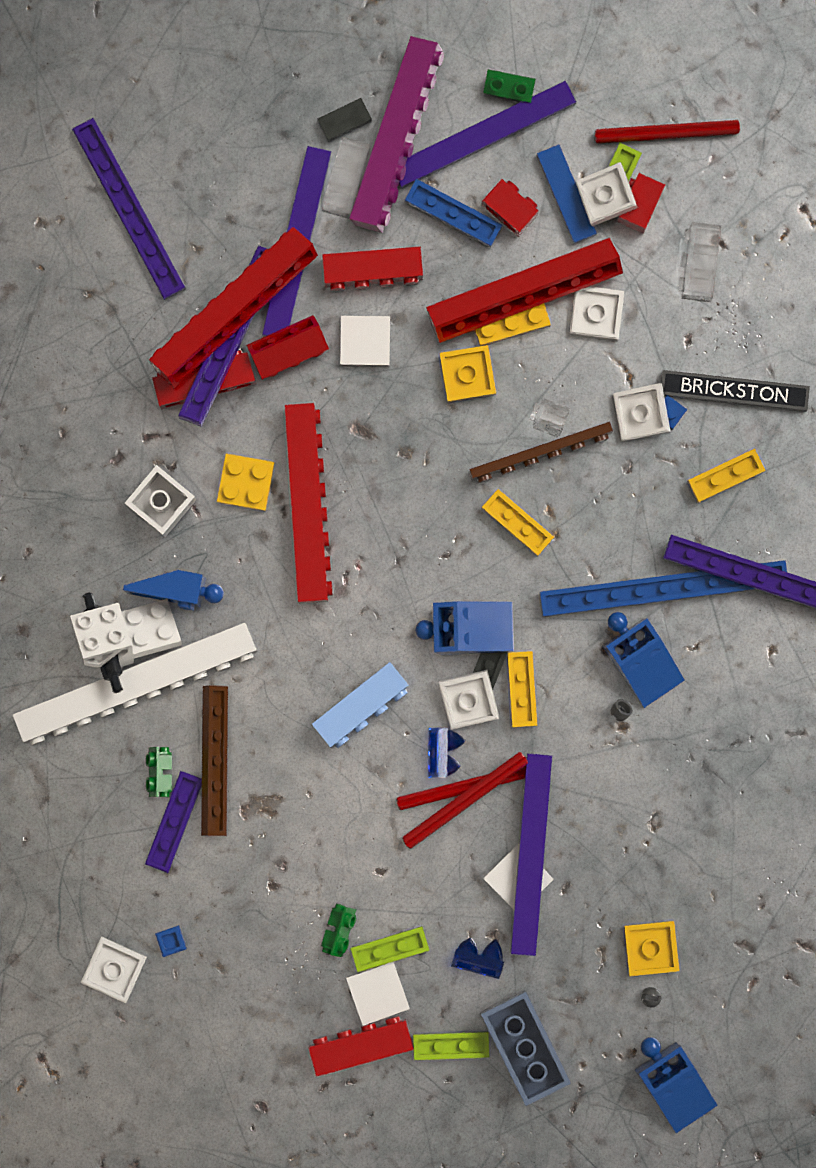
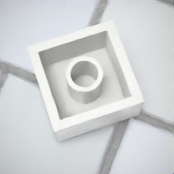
(160, 501)

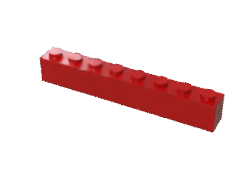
(524, 290)
(233, 307)
(306, 503)

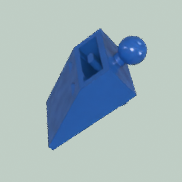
(177, 587)
(475, 629)
(644, 663)
(675, 1086)

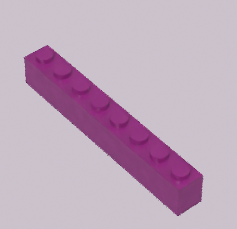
(397, 134)

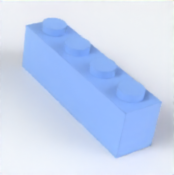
(360, 705)

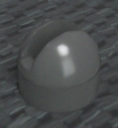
(624, 706)
(650, 991)

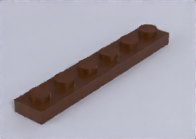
(551, 449)
(214, 761)

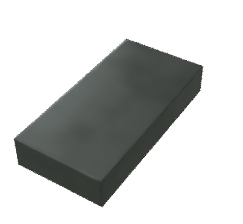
(344, 119)

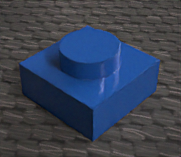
(674, 410)

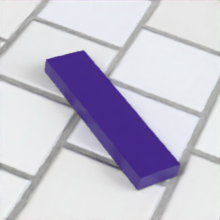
(174, 822)

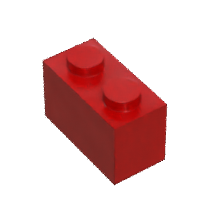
(646, 194)
(510, 207)

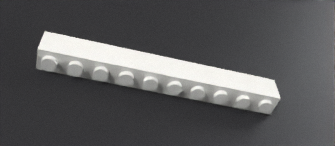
(138, 681)

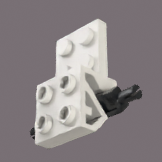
(116, 637)

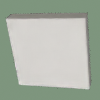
(606, 194)
(597, 313)
(365, 341)
(641, 412)
(468, 699)
(504, 875)
(113, 969)
(377, 993)

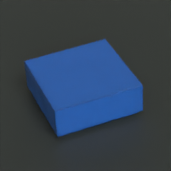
(171, 941)

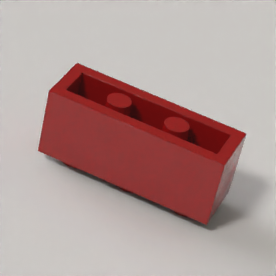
(287, 347)

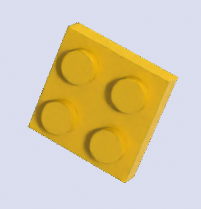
(467, 373)
(245, 482)
(651, 948)

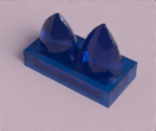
(440, 742)
(487, 964)

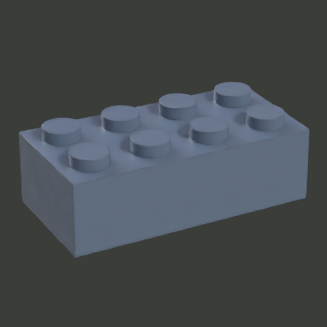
(525, 1048)

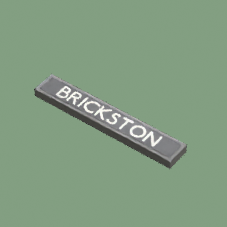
(735, 390)

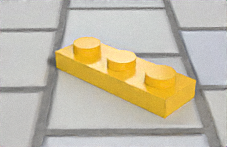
(515, 325)
(726, 475)
(517, 522)
(522, 689)

